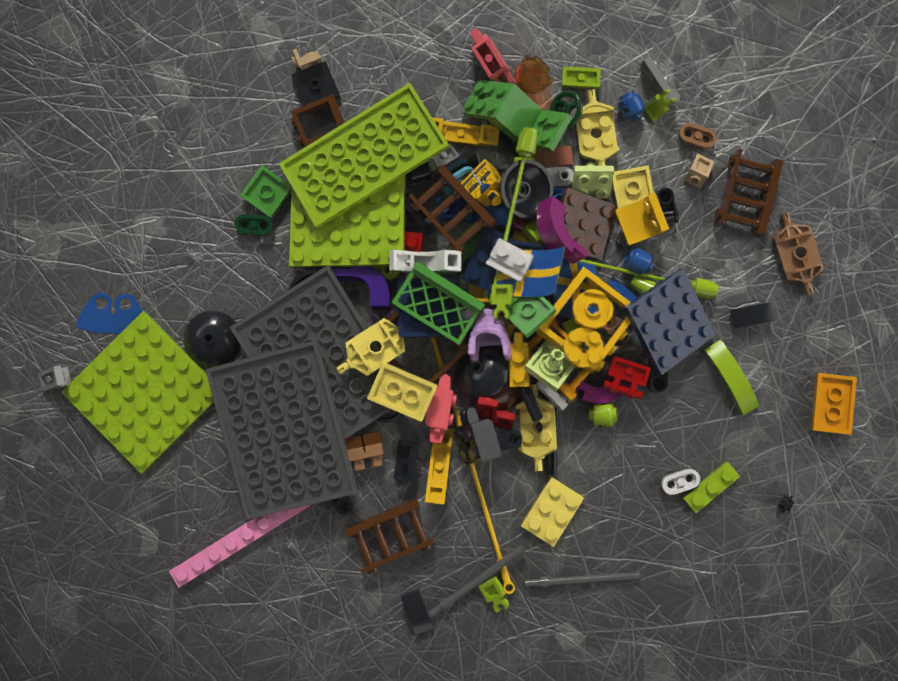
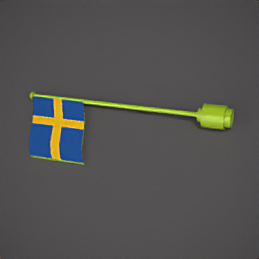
(545, 268)
(703, 288)

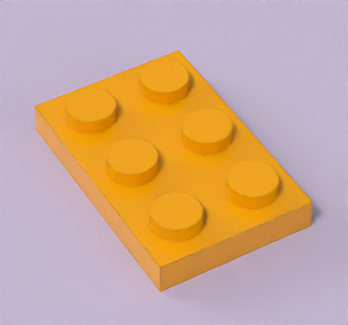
(833, 403)

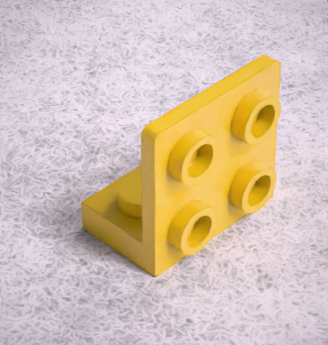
(642, 219)

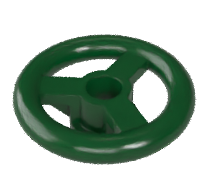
(558, 105)

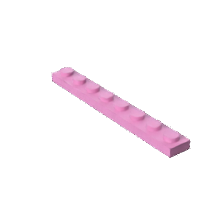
(229, 545)

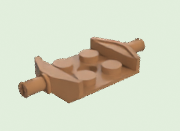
(795, 268)

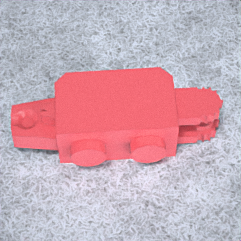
(490, 57)
(439, 410)

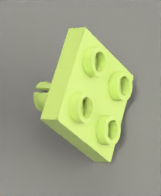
(593, 180)
(549, 366)

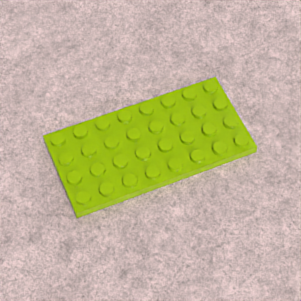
(363, 155)

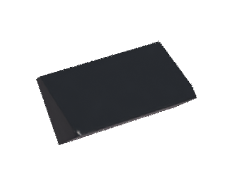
(466, 159)

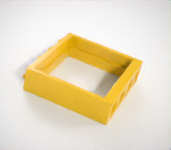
(620, 333)

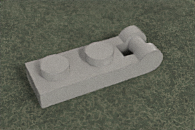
(659, 82)

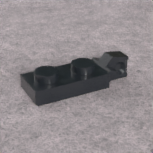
(427, 228)

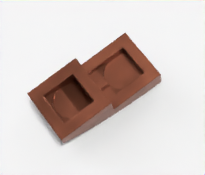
(560, 157)

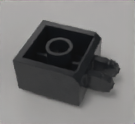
(476, 438)

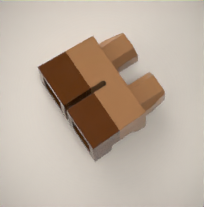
(373, 448)

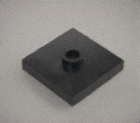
(315, 83)

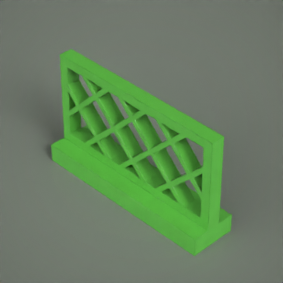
(447, 288)

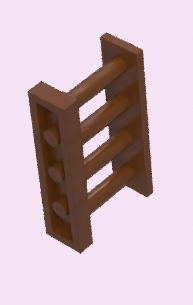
(767, 189)
(471, 206)
(374, 523)

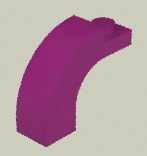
(553, 230)
(598, 394)

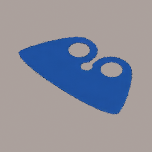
(102, 320)

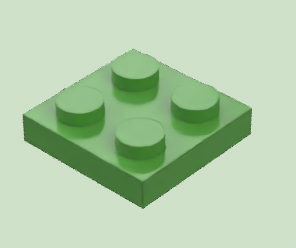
(266, 191)
(529, 313)

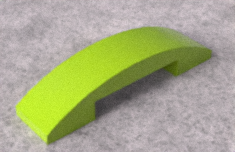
(732, 376)

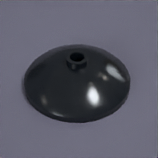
(535, 186)
(223, 344)
(486, 381)

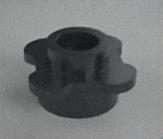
(786, 503)

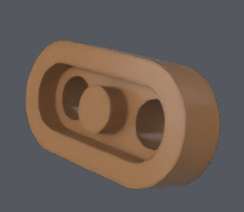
(696, 135)

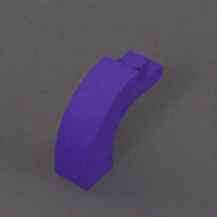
(379, 291)

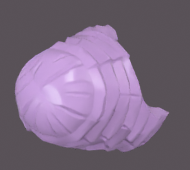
(488, 332)

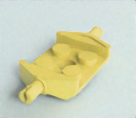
(599, 117)
(363, 358)
(537, 443)

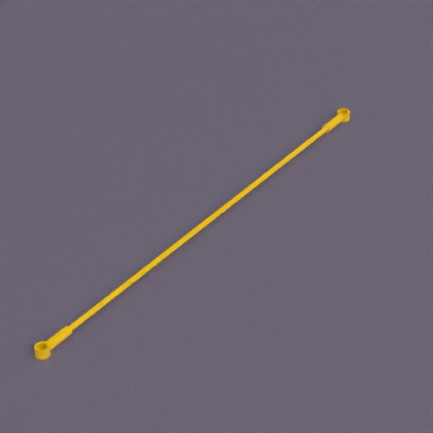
(504, 571)

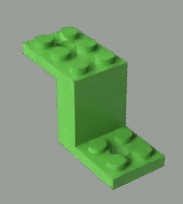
(512, 110)

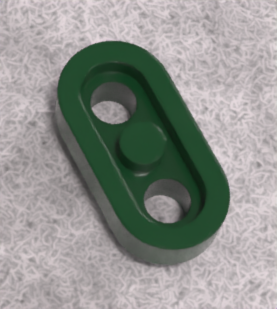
(255, 223)

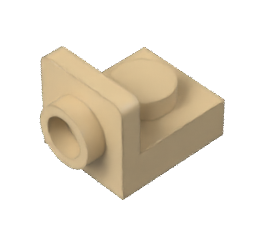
(309, 59)
(699, 171)

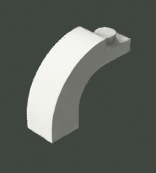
(438, 261)

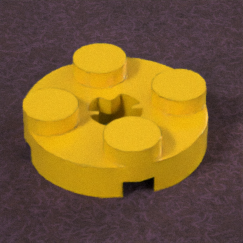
(585, 300)
(592, 341)

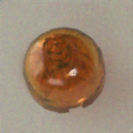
(532, 75)

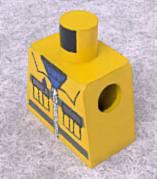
(484, 184)

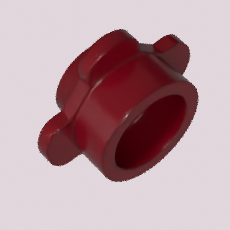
(518, 224)

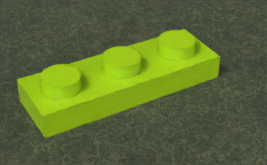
(711, 487)

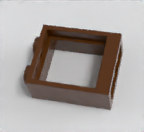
(329, 100)

